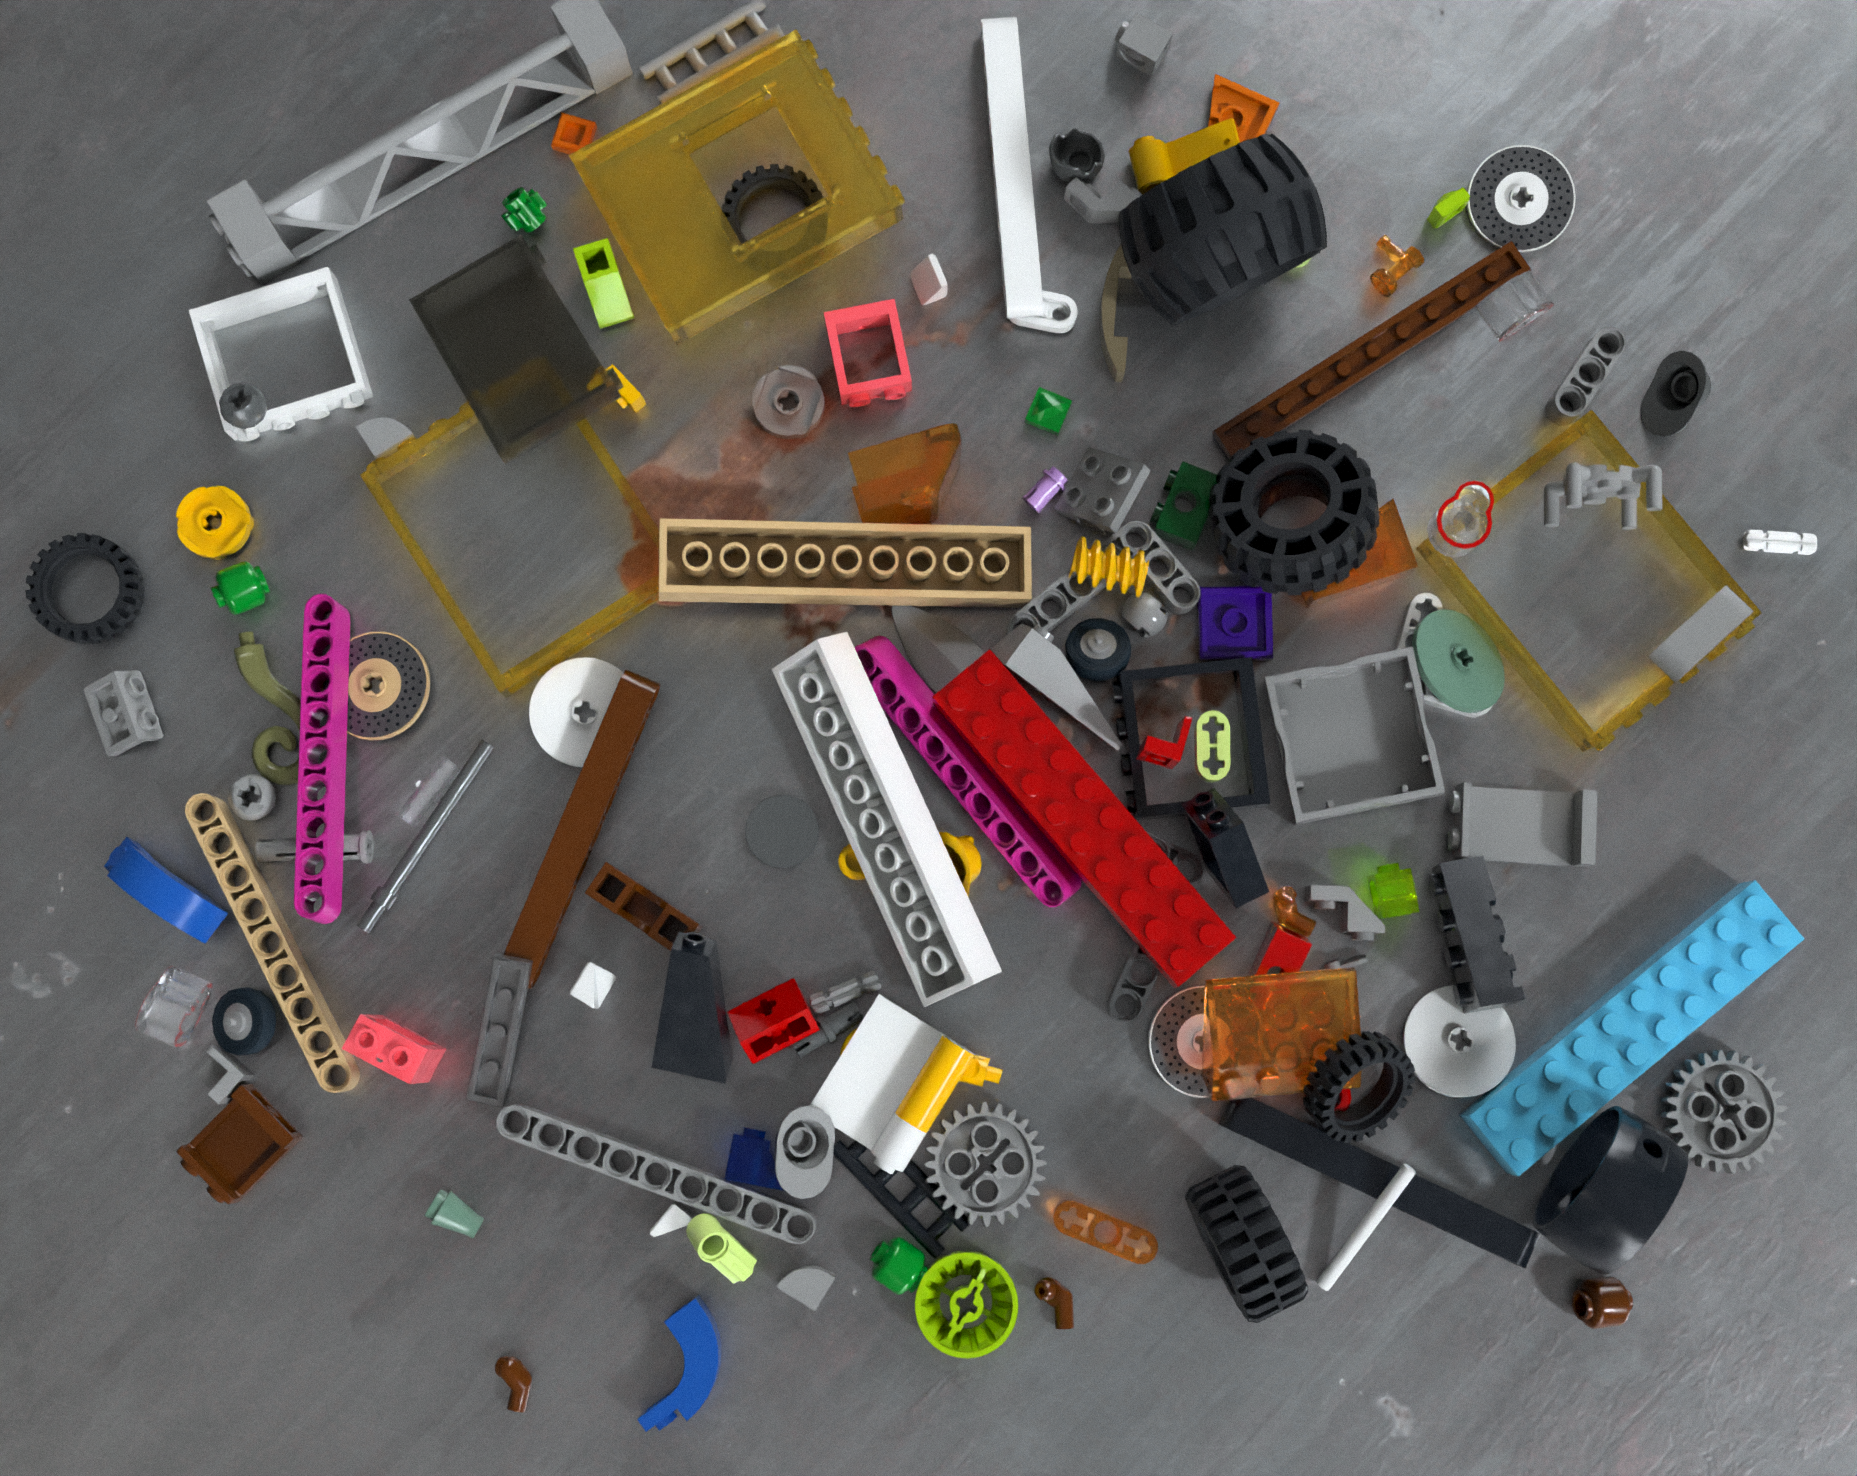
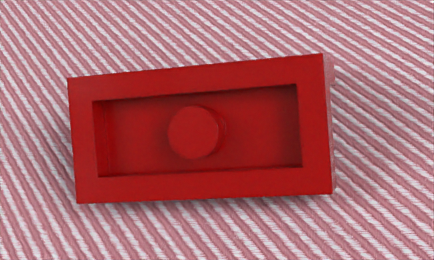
(1163, 752)

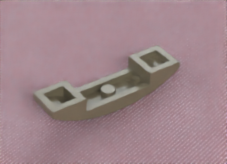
(1113, 347)

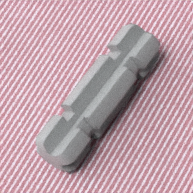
(845, 992)

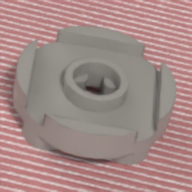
(778, 384)

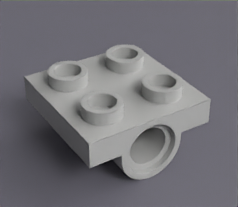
(1102, 491)

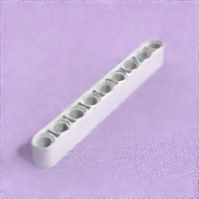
(1011, 168)

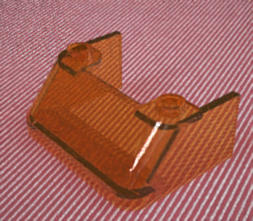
(906, 476)

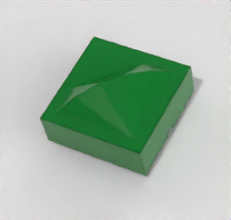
(1048, 411)

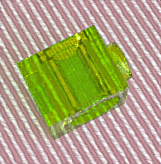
(1393, 891)

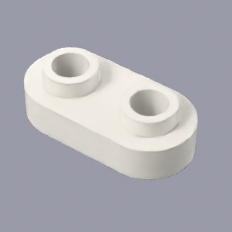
(1051, 304)

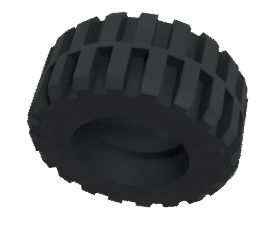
(1247, 1243)

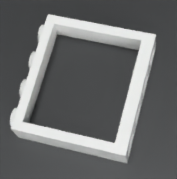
(269, 300)

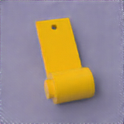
(1158, 161)

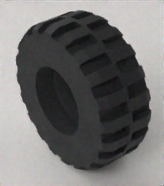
(1286, 468)

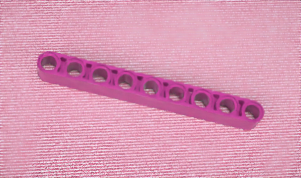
(332, 771)
(989, 804)

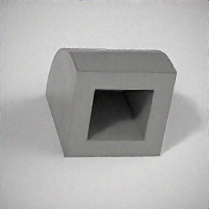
(383, 435)
(807, 1284)

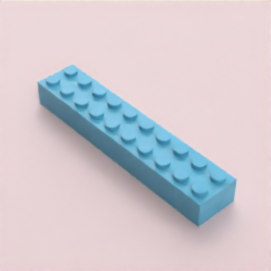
(1631, 1027)

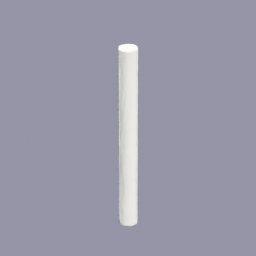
(1366, 1227)

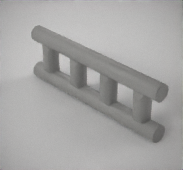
(717, 31)

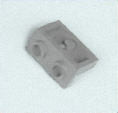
(122, 711)

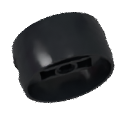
(1610, 1190)

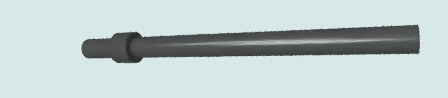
(384, 896)

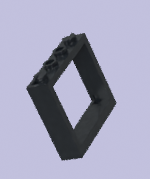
(1249, 725)

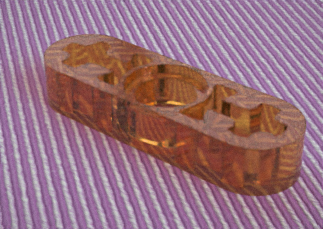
(1134, 1233)

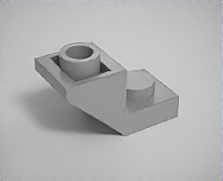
(1087, 201)
(1355, 915)

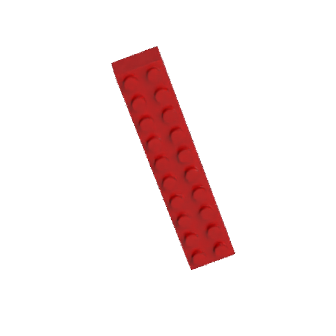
(1083, 819)

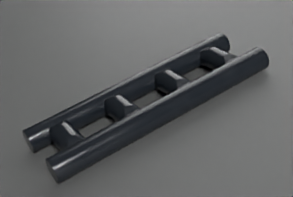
(902, 1210)

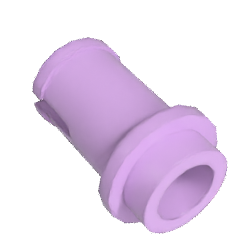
(1045, 489)

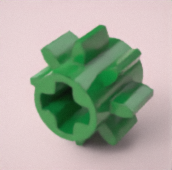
(524, 210)

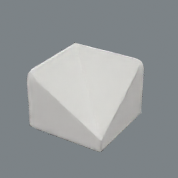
(593, 985)

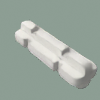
(1779, 542)

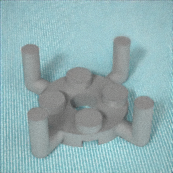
(1597, 483)

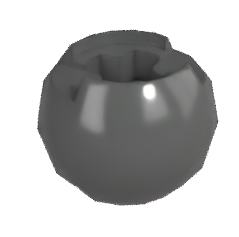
(243, 405)

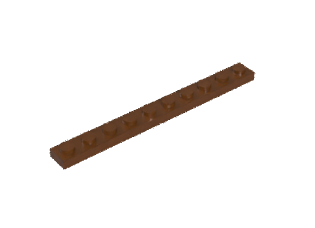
(1371, 350)

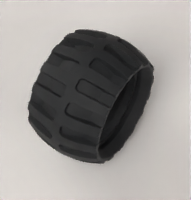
(1222, 228)

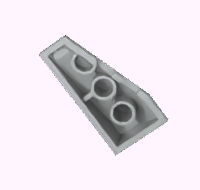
(1043, 667)

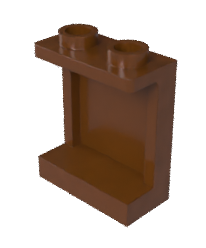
(239, 1145)

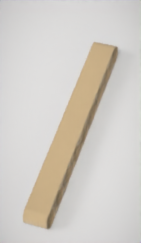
(256, 933)

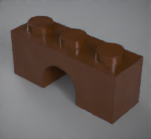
(640, 906)

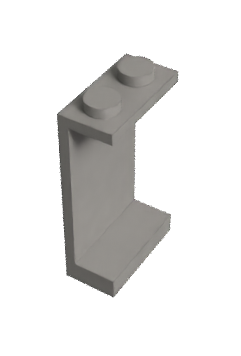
(1524, 825)

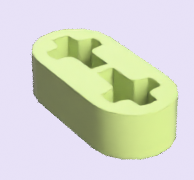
(1203, 746)

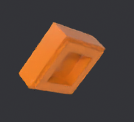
(573, 133)

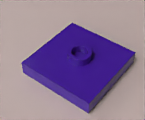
(1235, 623)

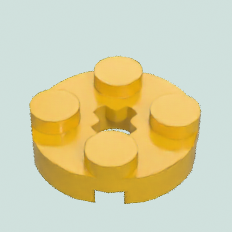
(219, 542)

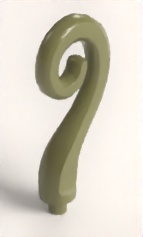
(256, 673)

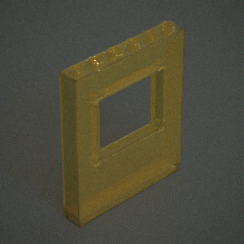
(672, 221)

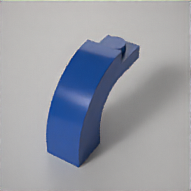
(163, 891)
(701, 1346)

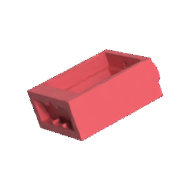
(863, 318)
(402, 1050)

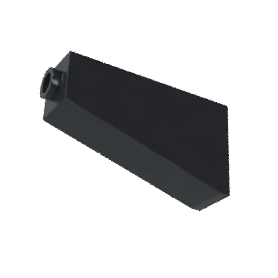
(693, 1015)

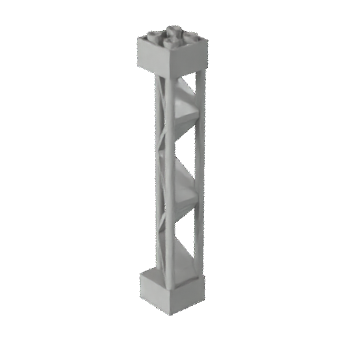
(456, 130)

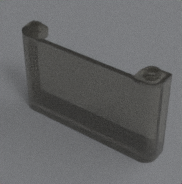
(515, 349)

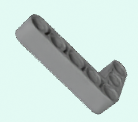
(1071, 601)

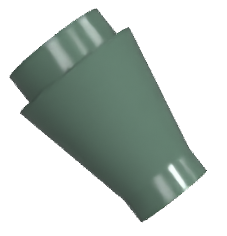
(453, 1214)

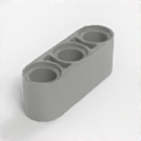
(1594, 362)
(1700, 633)

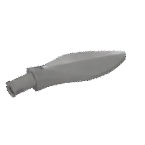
(934, 646)

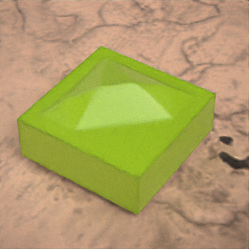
(1448, 207)

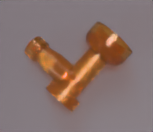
(1386, 280)

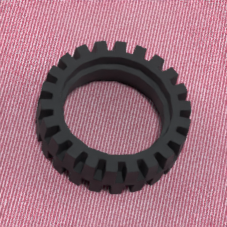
(763, 180)
(47, 569)
(1340, 1068)

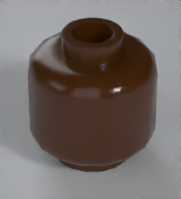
(1602, 1302)

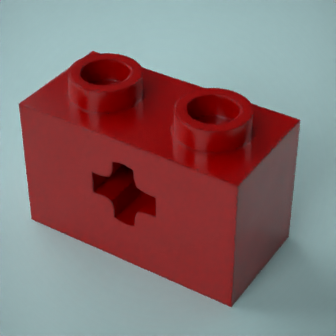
(773, 1021)

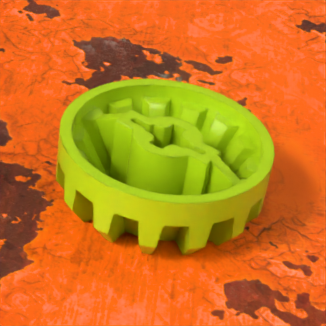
(950, 1335)

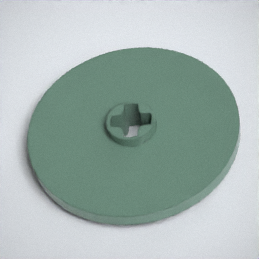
(1458, 661)

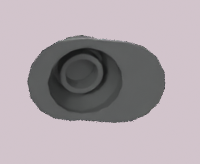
(1675, 394)

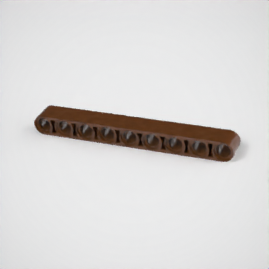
(582, 820)

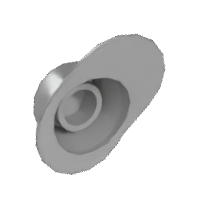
(804, 1152)

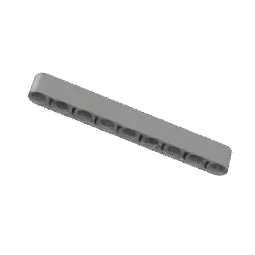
(637, 1174)

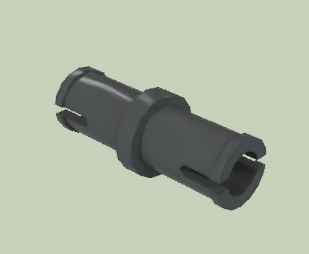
(830, 1028)

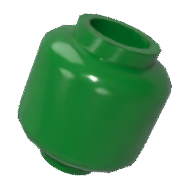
(240, 588)
(898, 1265)

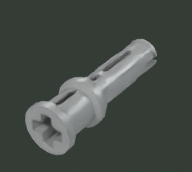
(355, 848)

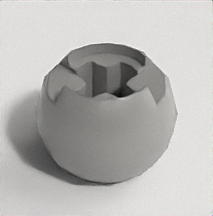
(1144, 614)
(242, 806)

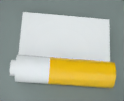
(892, 1083)

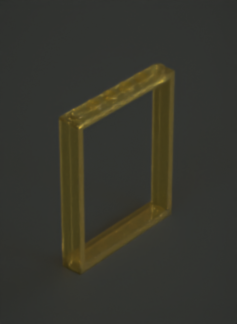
(569, 643)
(1513, 649)

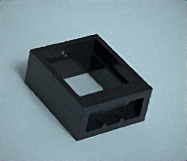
(1225, 847)

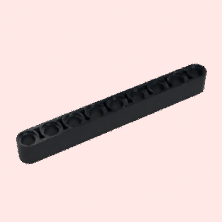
(1372, 1175)

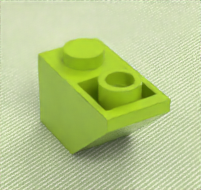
(603, 283)

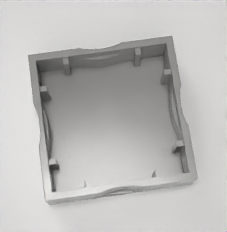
(1354, 736)

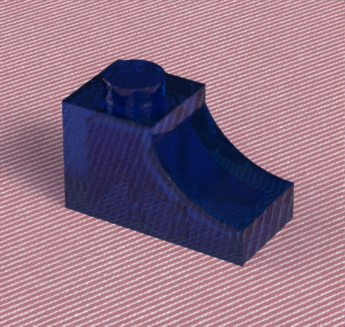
(752, 1159)

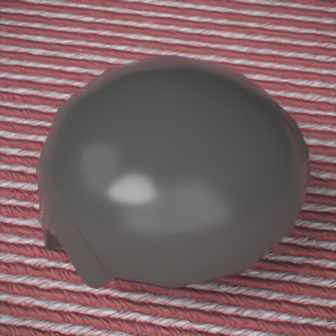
(1076, 155)

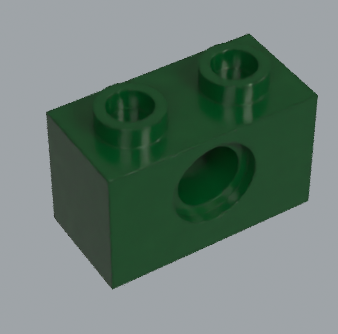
(1179, 526)

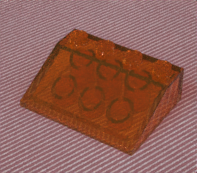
(1273, 1029)

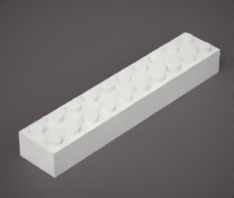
(885, 819)

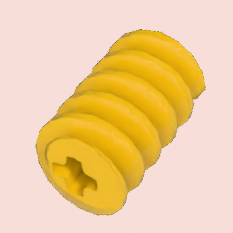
(1109, 566)

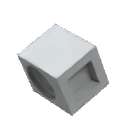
(1142, 43)

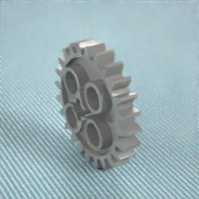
(1749, 1091)
(1009, 1188)

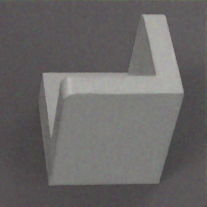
(223, 1074)

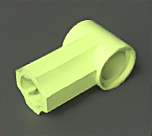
(721, 1248)

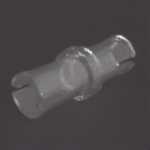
(428, 791)

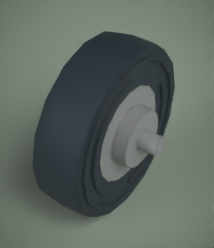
(1098, 649)
(244, 1021)

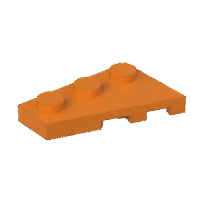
(1248, 108)

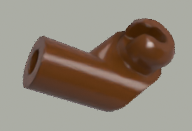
(1059, 1298)

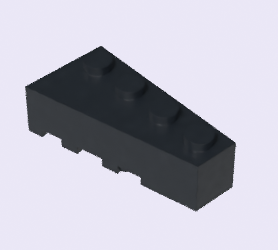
(1474, 936)

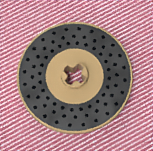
(403, 687)

